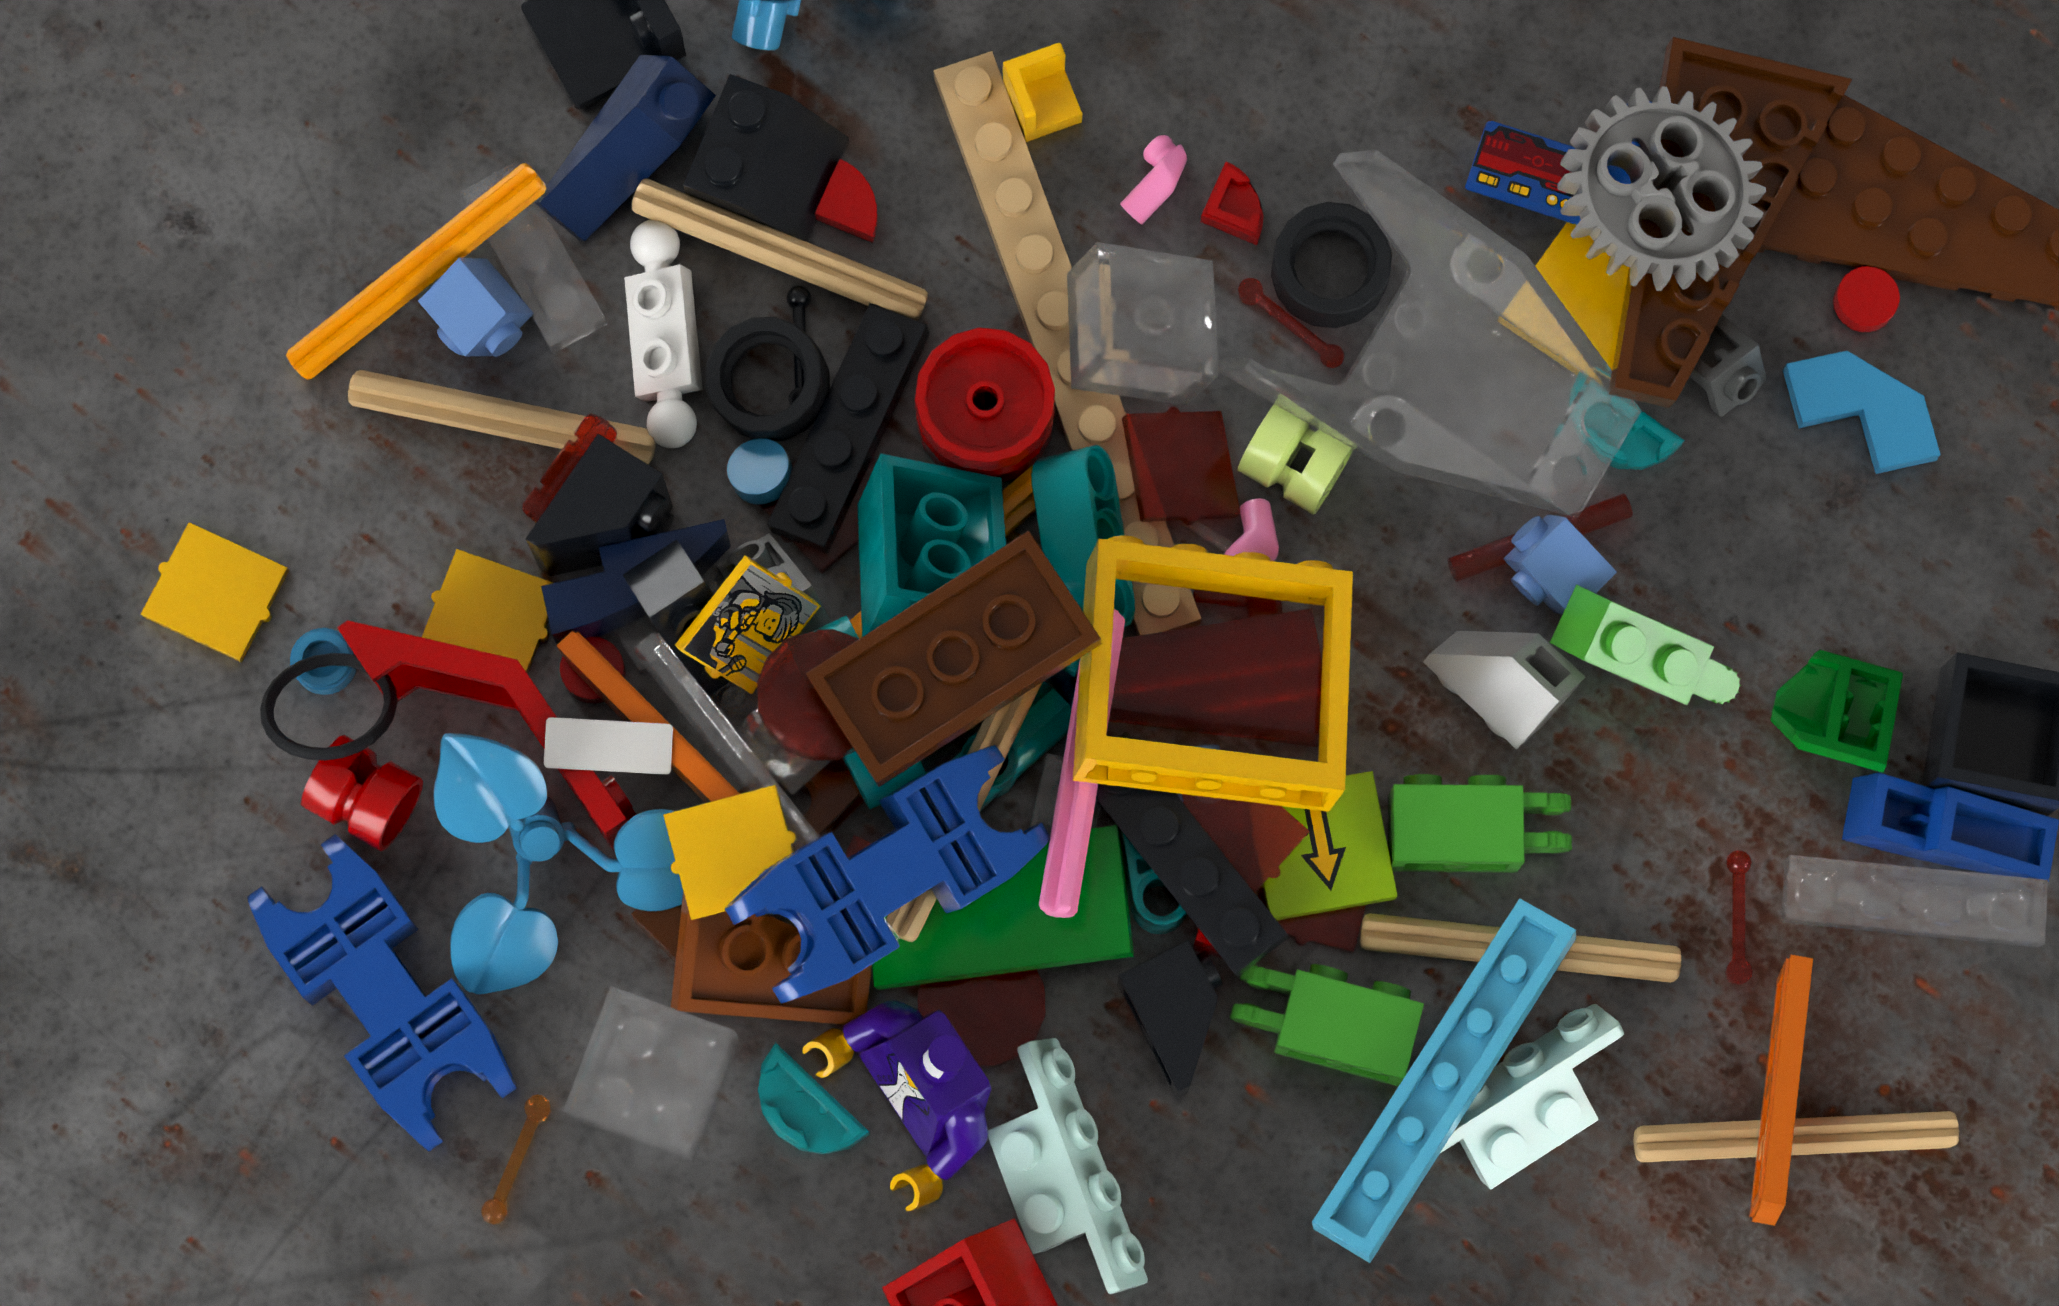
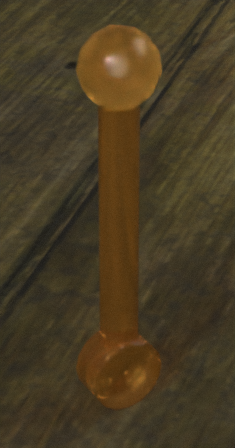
(537, 1110)

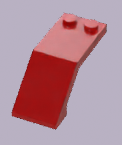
(486, 679)

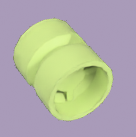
(1275, 448)

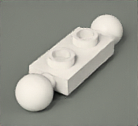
(663, 334)

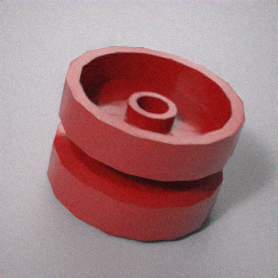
(985, 369)

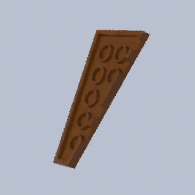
(1784, 116)
(1916, 212)

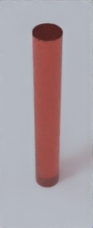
(1492, 554)

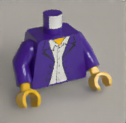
(926, 1080)

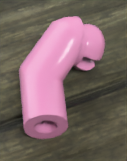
(1159, 182)
(1258, 530)

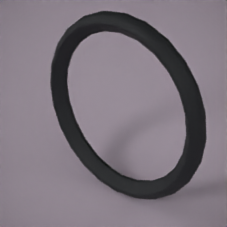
(328, 753)

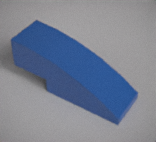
(1949, 827)

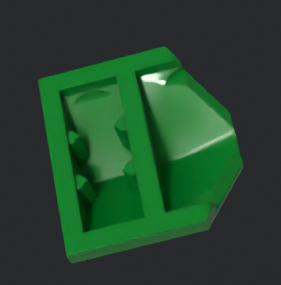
(1840, 709)

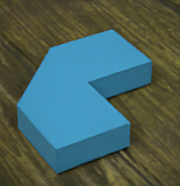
(1890, 412)

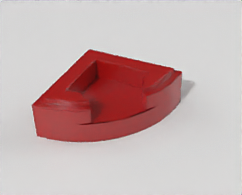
(849, 203)
(1234, 206)

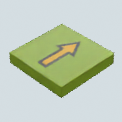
(1339, 861)

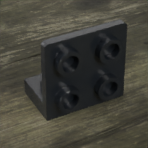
(600, 40)

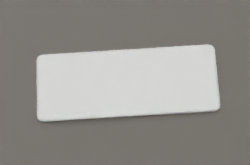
(608, 745)

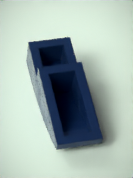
(605, 600)

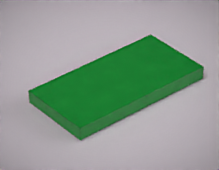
(1010, 931)

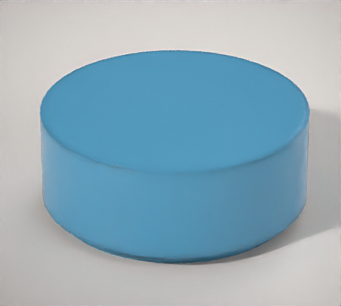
(759, 470)
(323, 679)

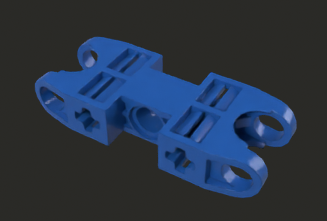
(844, 900)
(411, 1034)

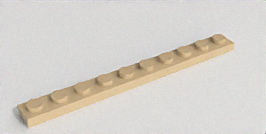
(1038, 279)

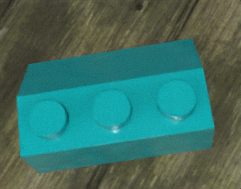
(920, 531)

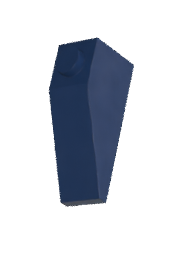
(625, 143)

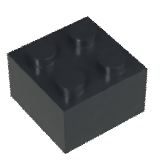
(1996, 732)

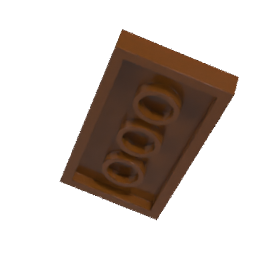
(953, 658)

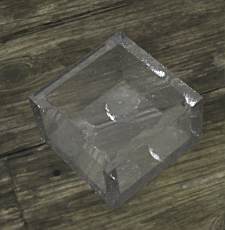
(1142, 324)
(652, 1074)

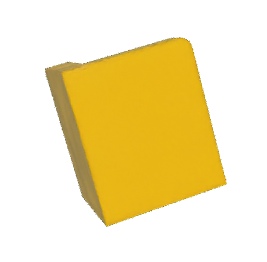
(1041, 92)

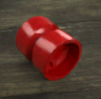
(366, 795)

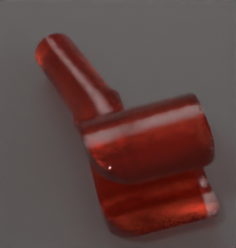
(1255, 606)

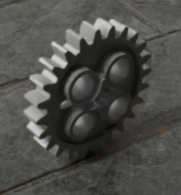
(1613, 209)

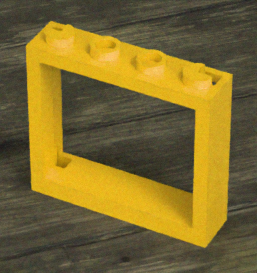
(1206, 770)

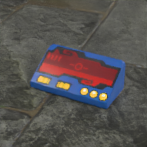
(1520, 170)

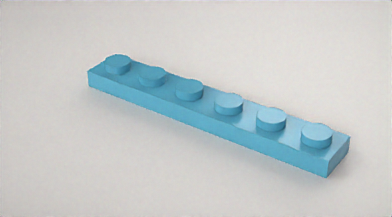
(1444, 1080)

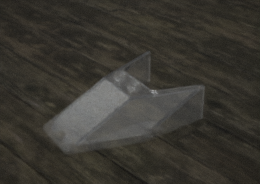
(1469, 368)

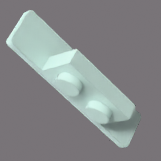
(1534, 1097)
(1059, 1172)

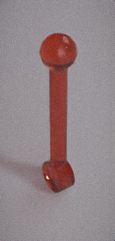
(1251, 293)
(1738, 970)

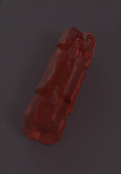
(565, 462)

